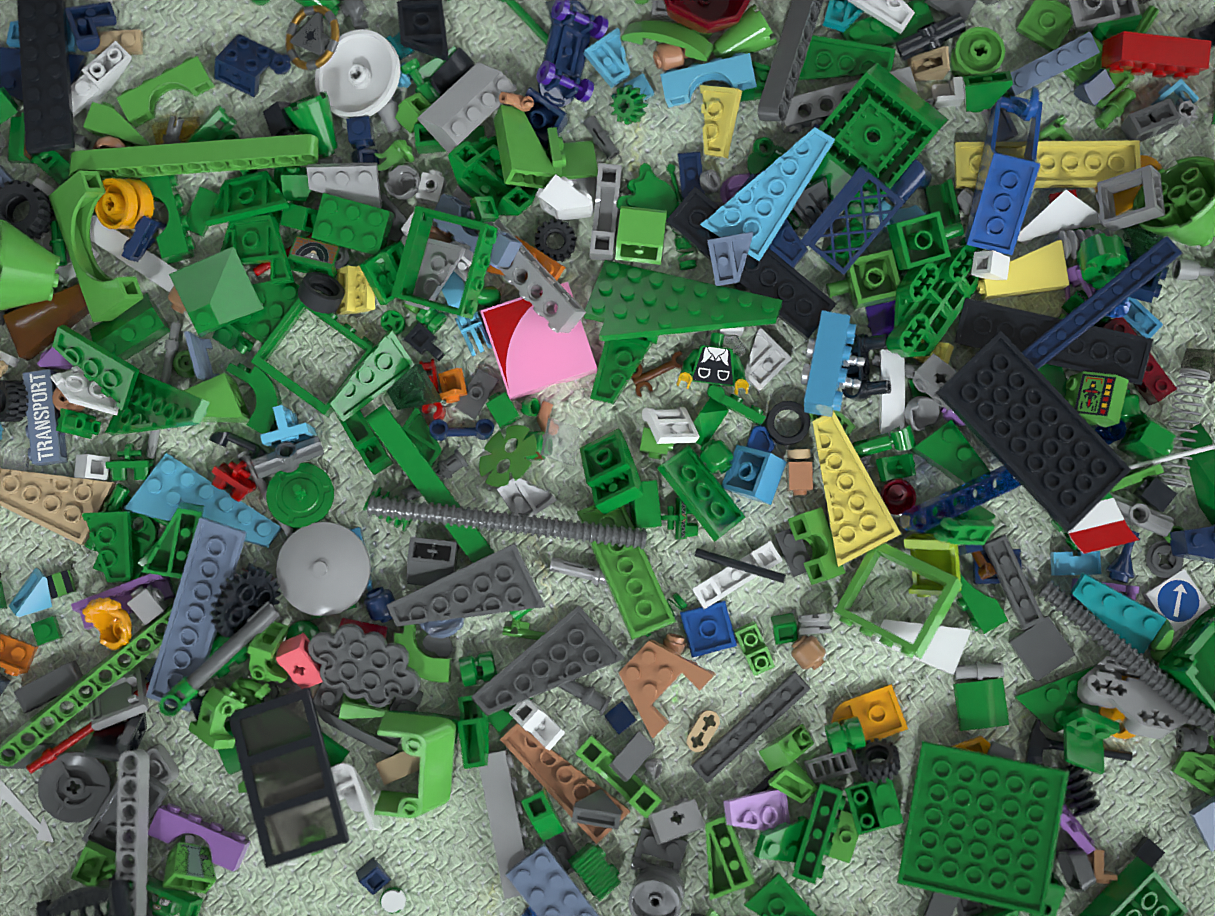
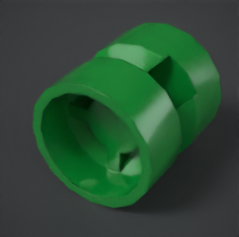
(469, 668)
(845, 735)

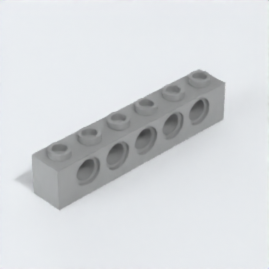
(832, 97)

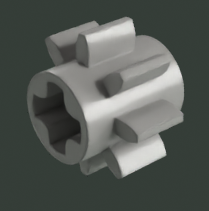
(1186, 111)

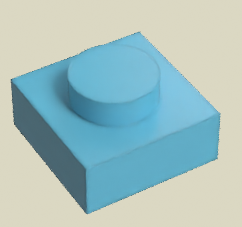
(641, 82)

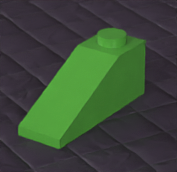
(106, 121)

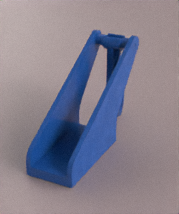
(1004, 180)

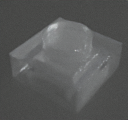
(16, 458)

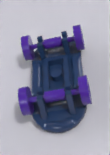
(564, 58)

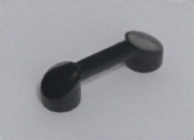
(223, 438)

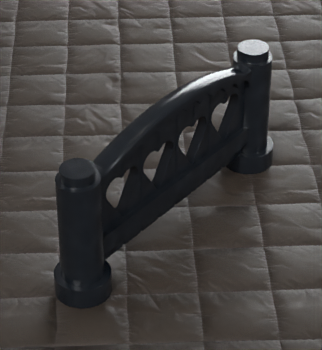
(85, 896)

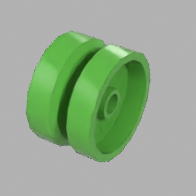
(977, 53)

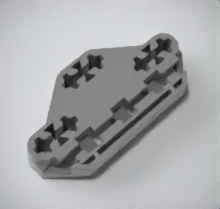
(1144, 708)

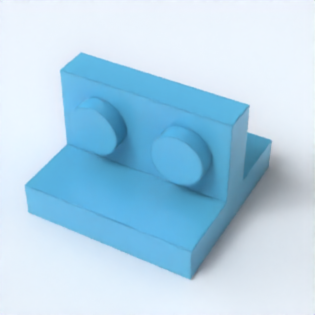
(288, 429)

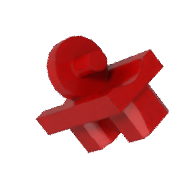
(235, 476)

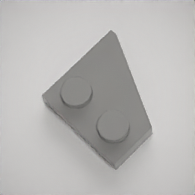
(525, 497)

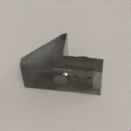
(1200, 359)

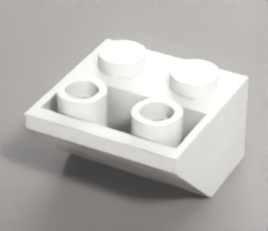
(564, 201)

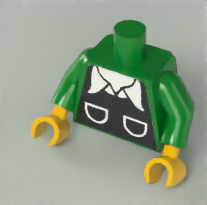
(714, 365)

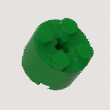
(1101, 259)

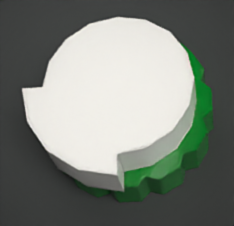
(393, 899)

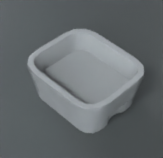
(161, 764)

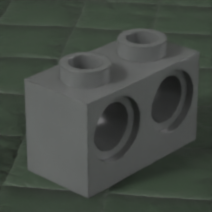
(1150, 121)

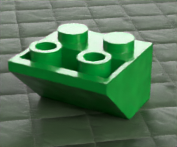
(873, 805)

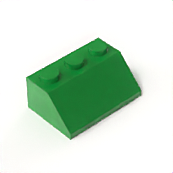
(132, 329)

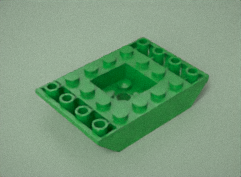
(898, 117)

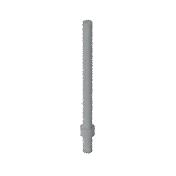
(171, 347)

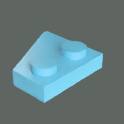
(609, 58)

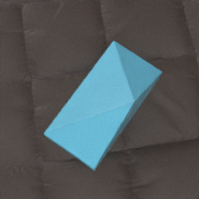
(32, 596)

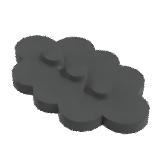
(364, 665)

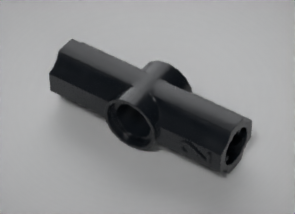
(930, 36)

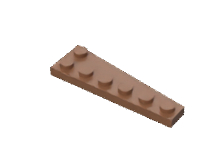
(557, 775)

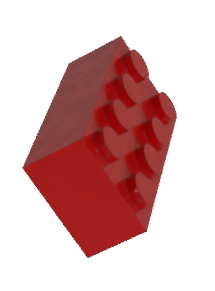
(1155, 55)

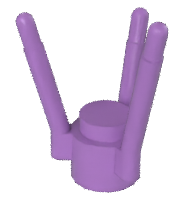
(1075, 278)

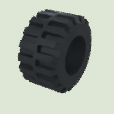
(40, 207)

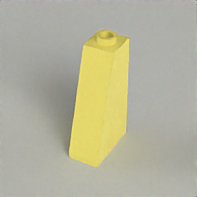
(1032, 273)

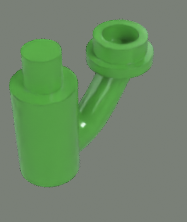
(251, 690)

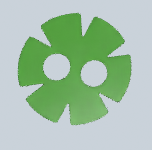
(518, 463)

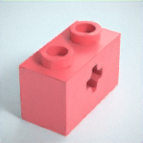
(295, 659)

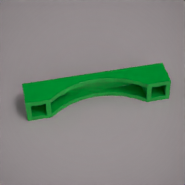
(982, 610)

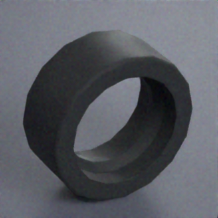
(317, 301)
(787, 405)

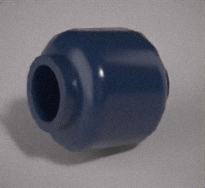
(376, 604)

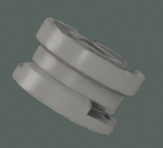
(814, 623)

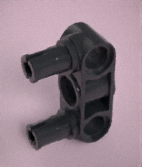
(867, 389)

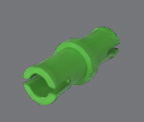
(1115, 108)

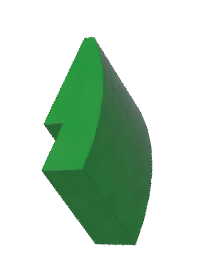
(610, 472)

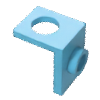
(1178, 88)

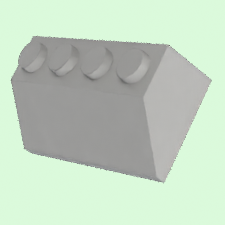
(465, 105)

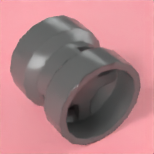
(1191, 739)

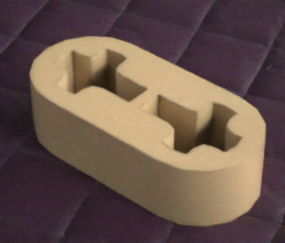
(708, 733)

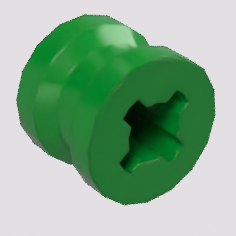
(391, 318)

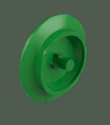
(300, 496)

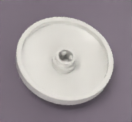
(359, 74)

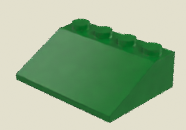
(1136, 893)

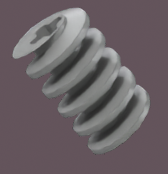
(1072, 240)

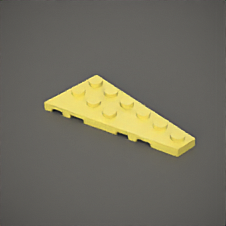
(854, 506)

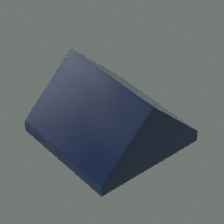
(544, 115)

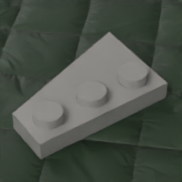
(436, 267)

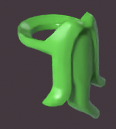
(395, 155)

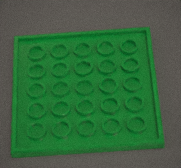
(983, 827)

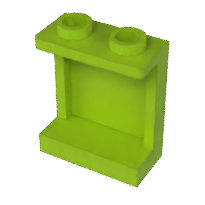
(936, 553)

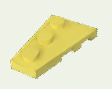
(720, 114)

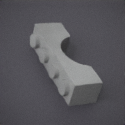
(605, 212)

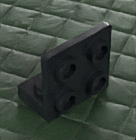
(116, 739)

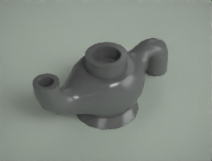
(355, 10)

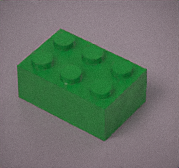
(352, 225)

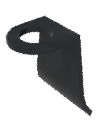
(451, 71)

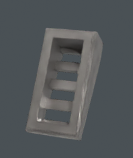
(832, 773)

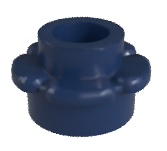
(280, 69)

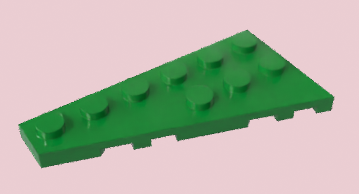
(157, 407)

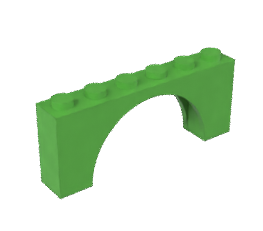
(73, 208)

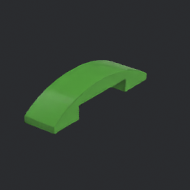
(669, 33)

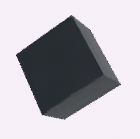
(1148, 851)

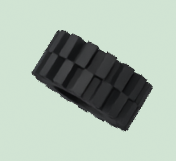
(556, 227)
(12, 401)
(882, 769)

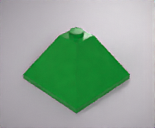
(216, 291)

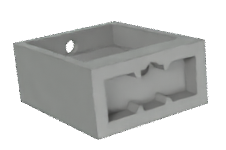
(1153, 198)

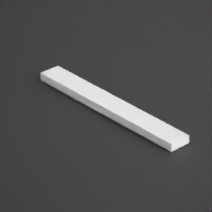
(114, 241)

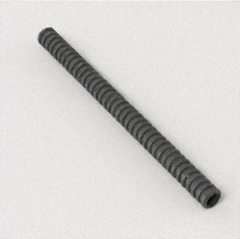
(507, 522)
(1130, 657)

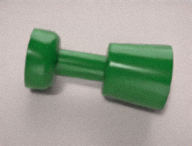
(423, 87)

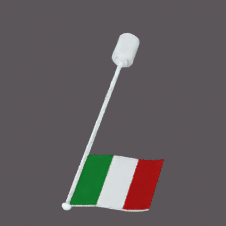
(1105, 525)

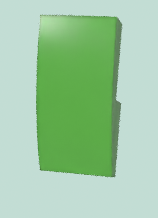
(754, 648)

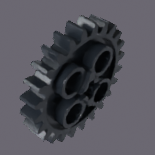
(243, 598)

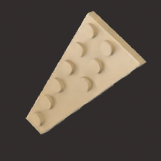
(54, 500)

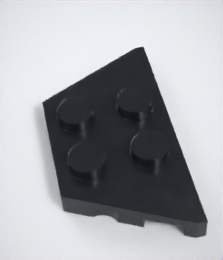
(423, 27)

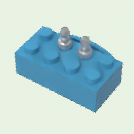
(828, 357)

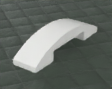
(731, 579)

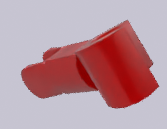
(426, 409)

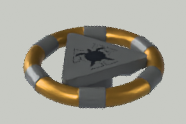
(312, 36)

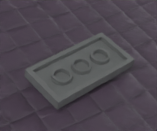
(104, 826)

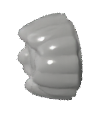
(653, 768)

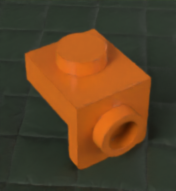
(452, 385)

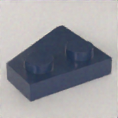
(142, 238)

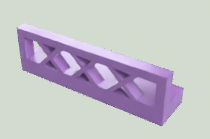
(122, 594)

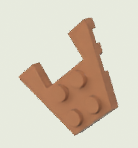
(651, 675)

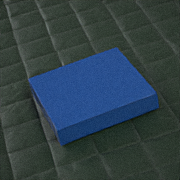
(708, 629)

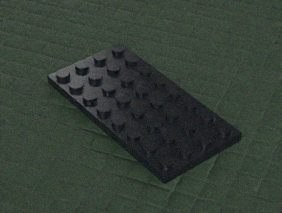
(1033, 431)

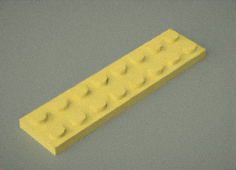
(1062, 162)

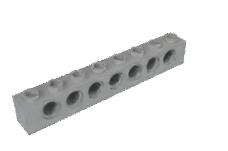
(568, 310)

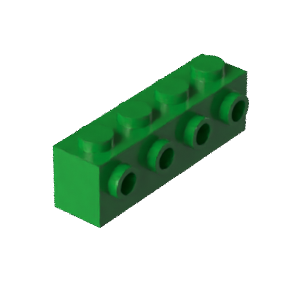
(818, 831)

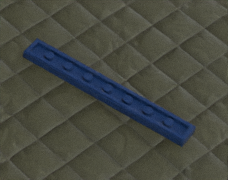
(1102, 302)

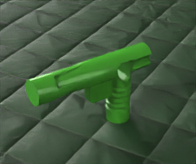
(1053, 132)
(523, 630)

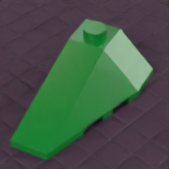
(1202, 470)

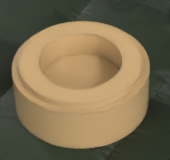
(798, 454)

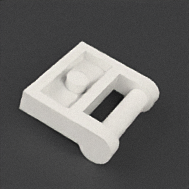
(671, 425)

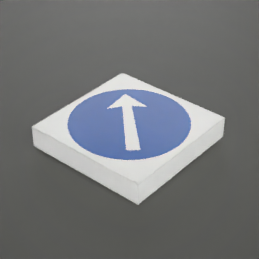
(1177, 599)

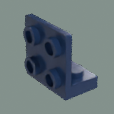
(242, 64)

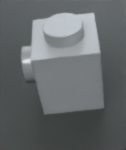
(147, 603)

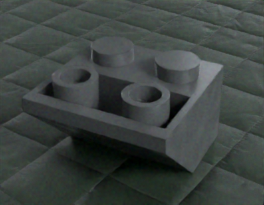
(430, 560)

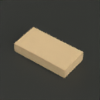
(397, 766)

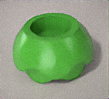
(180, 368)

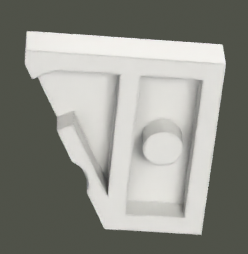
(765, 360)

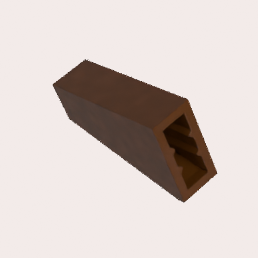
(36, 324)

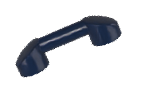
(439, 430)

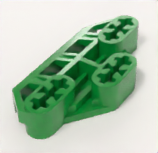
(926, 293)

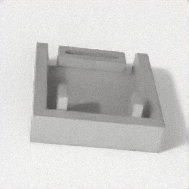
(118, 700)

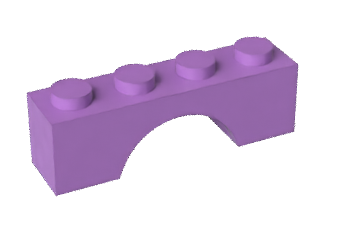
(226, 847)

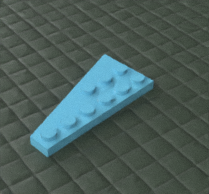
(771, 195)
(176, 483)

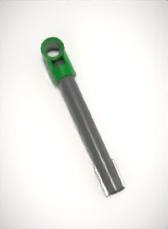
(189, 686)

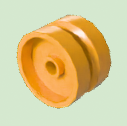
(124, 203)

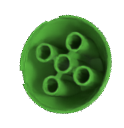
(1188, 202)
(25, 269)

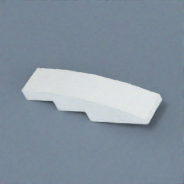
(892, 405)

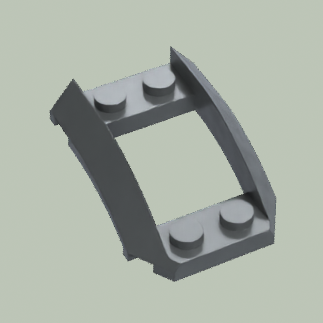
(326, 701)

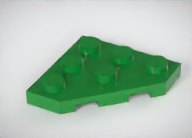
(276, 302)

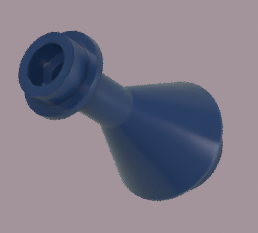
(1122, 568)

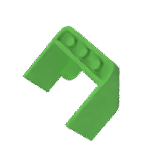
(434, 742)

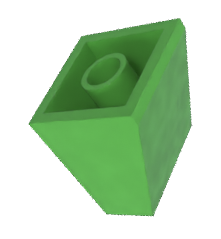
(225, 400)

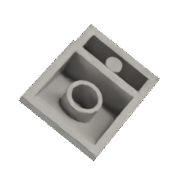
(1089, 13)

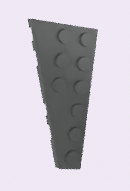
(482, 588)
(560, 656)

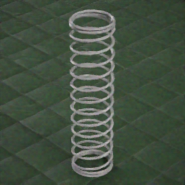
(1185, 372)

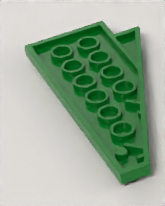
(653, 303)

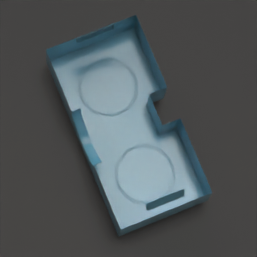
(1066, 564)

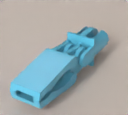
(453, 293)

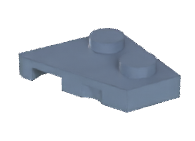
(729, 257)

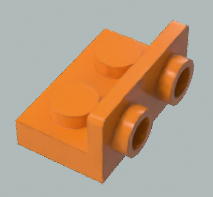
(15, 655)

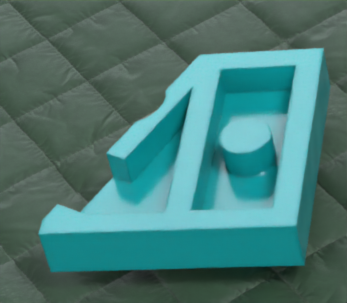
(840, 14)

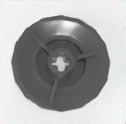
(65, 802)

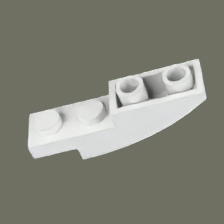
(99, 77)

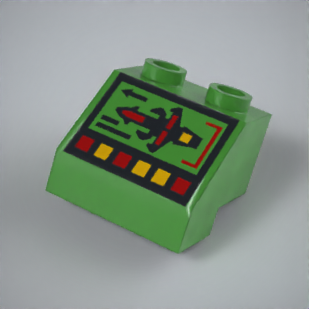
(1097, 397)

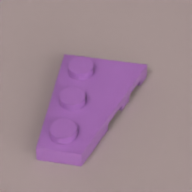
(1078, 834)

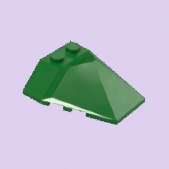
(480, 174)

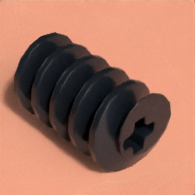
(1080, 790)

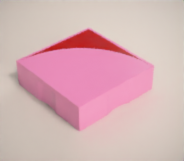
(531, 352)

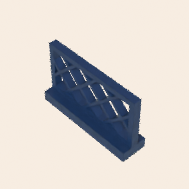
(837, 206)

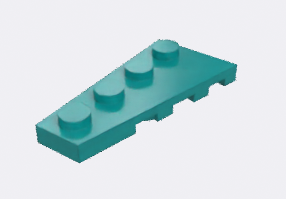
(1121, 613)

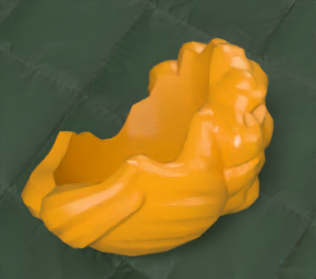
(110, 620)

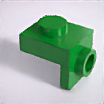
(896, 467)

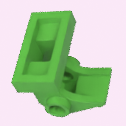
(263, 659)
(212, 717)

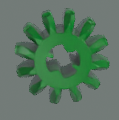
(634, 111)

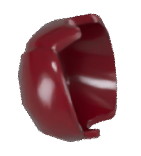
(898, 496)

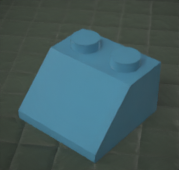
(754, 474)

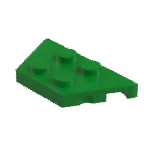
(246, 198)
(1056, 699)

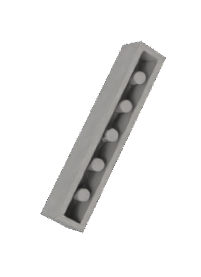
(504, 815)

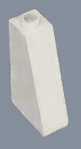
(943, 650)

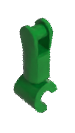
(901, 439)

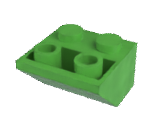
(640, 235)

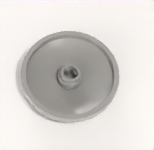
(323, 569)

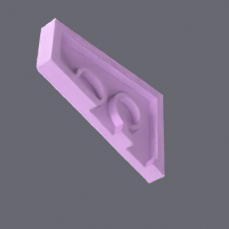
(758, 810)

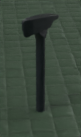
(1038, 742)

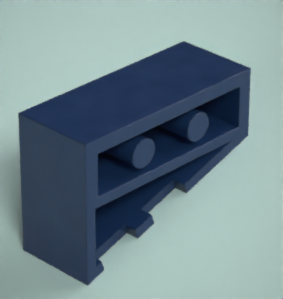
(1194, 544)

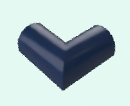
(85, 20)
(914, 178)

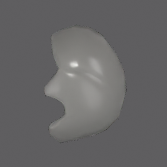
(403, 182)
(921, 413)

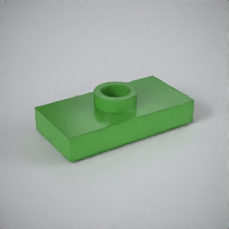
(844, 839)

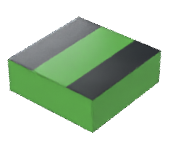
(61, 584)

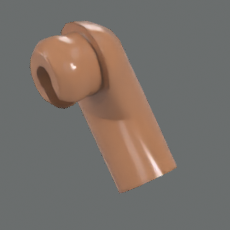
(517, 101)
(544, 414)

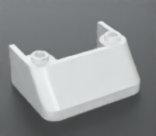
(351, 787)

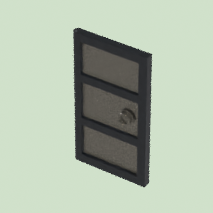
(288, 778)

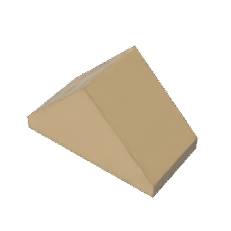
(930, 65)

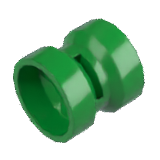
(432, 318)

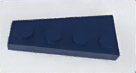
(787, 241)

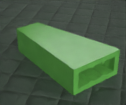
(520, 150)

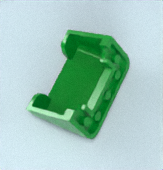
(1193, 660)

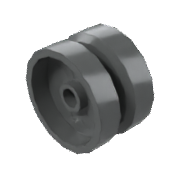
(656, 892)

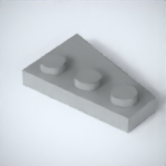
(347, 180)

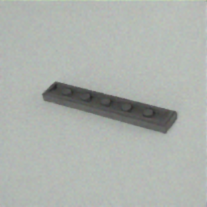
(750, 727)

